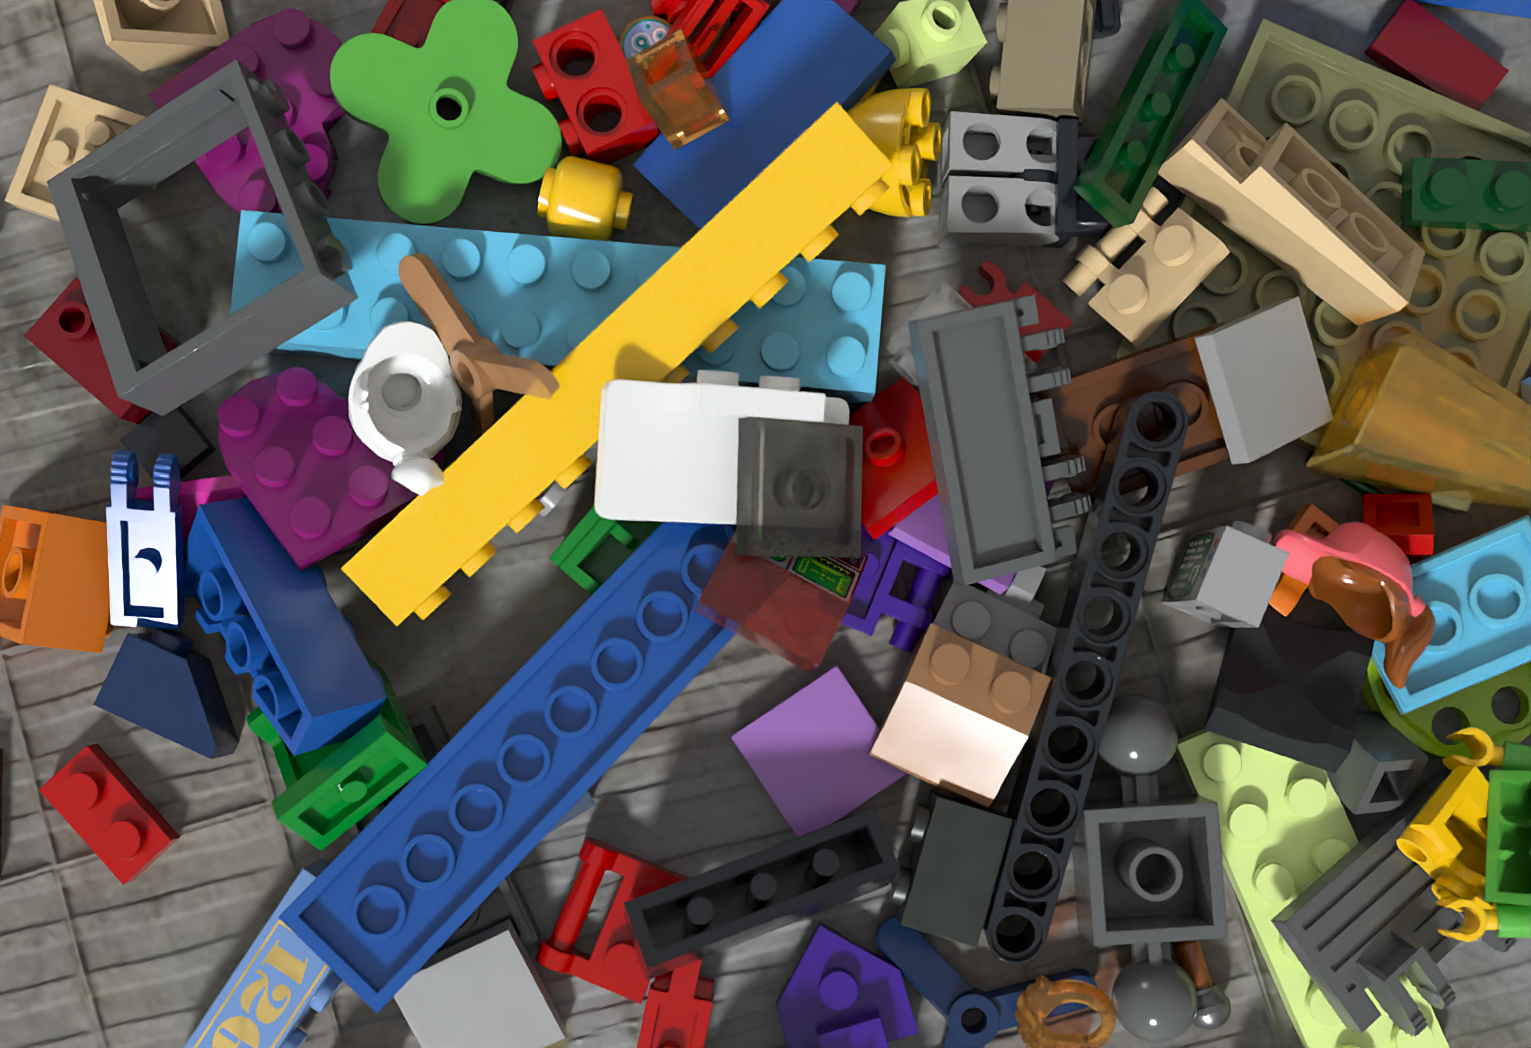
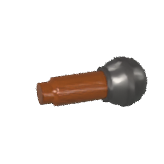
(1213, 1003)

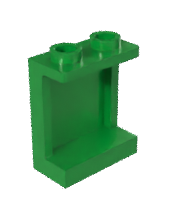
(345, 780)

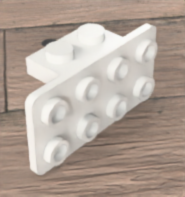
(675, 446)

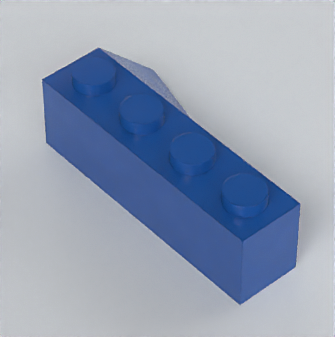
(279, 628)

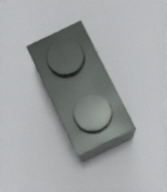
(950, 867)

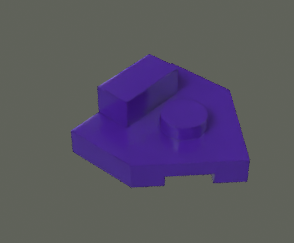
(843, 997)

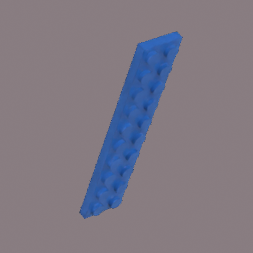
(515, 767)

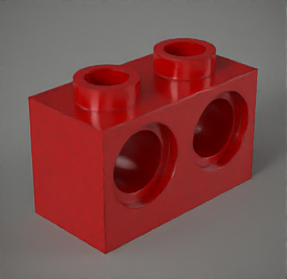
(601, 89)

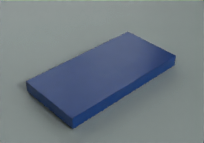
(773, 92)

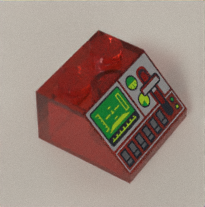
(782, 600)

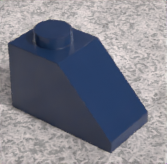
(169, 692)

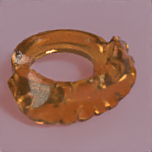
(1044, 996)

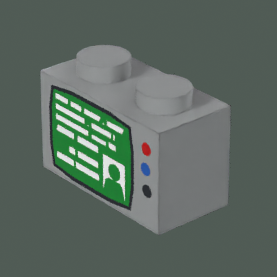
(1226, 575)

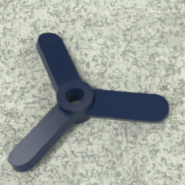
(952, 994)

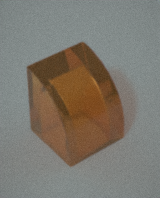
(677, 90)

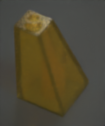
(1428, 427)

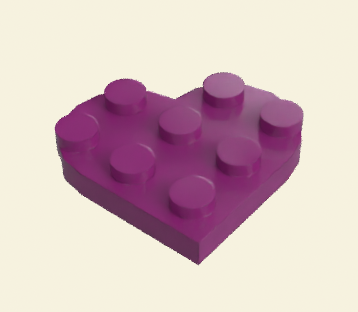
(298, 59)
(306, 466)

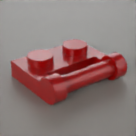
(614, 958)

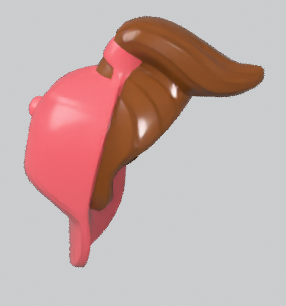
(1368, 586)

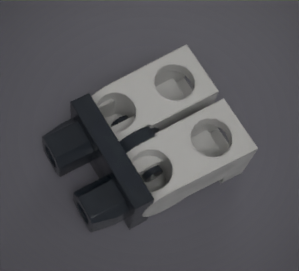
(1013, 181)

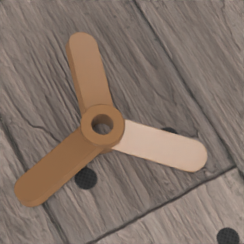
(473, 358)

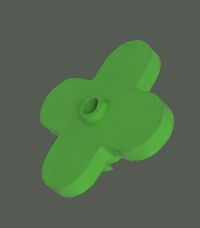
(431, 157)

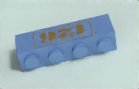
(271, 987)

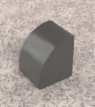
(1379, 768)

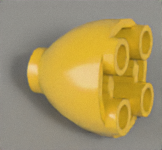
(902, 131)

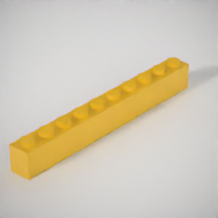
(645, 340)

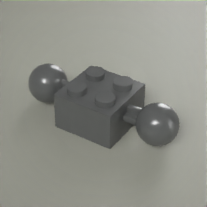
(1148, 872)

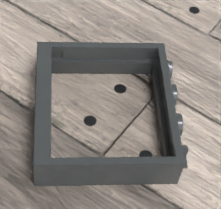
(145, 155)

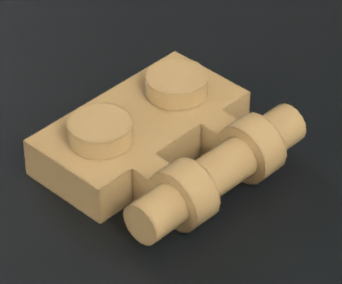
(1155, 277)

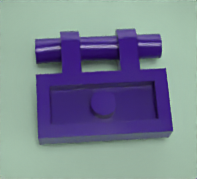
(875, 584)

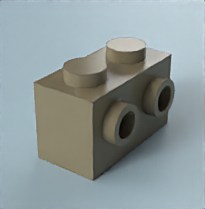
(1043, 58)

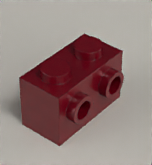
(71, 341)

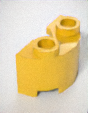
(1451, 836)

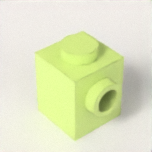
(930, 39)

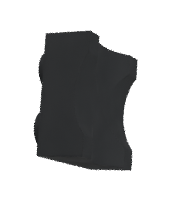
(1291, 690)

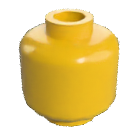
(584, 200)

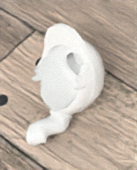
(406, 402)

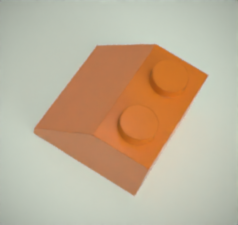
(54, 580)

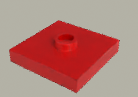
(895, 457)

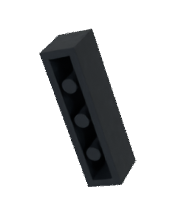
(759, 893)

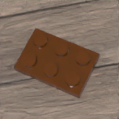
(1090, 403)

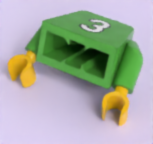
(1507, 840)

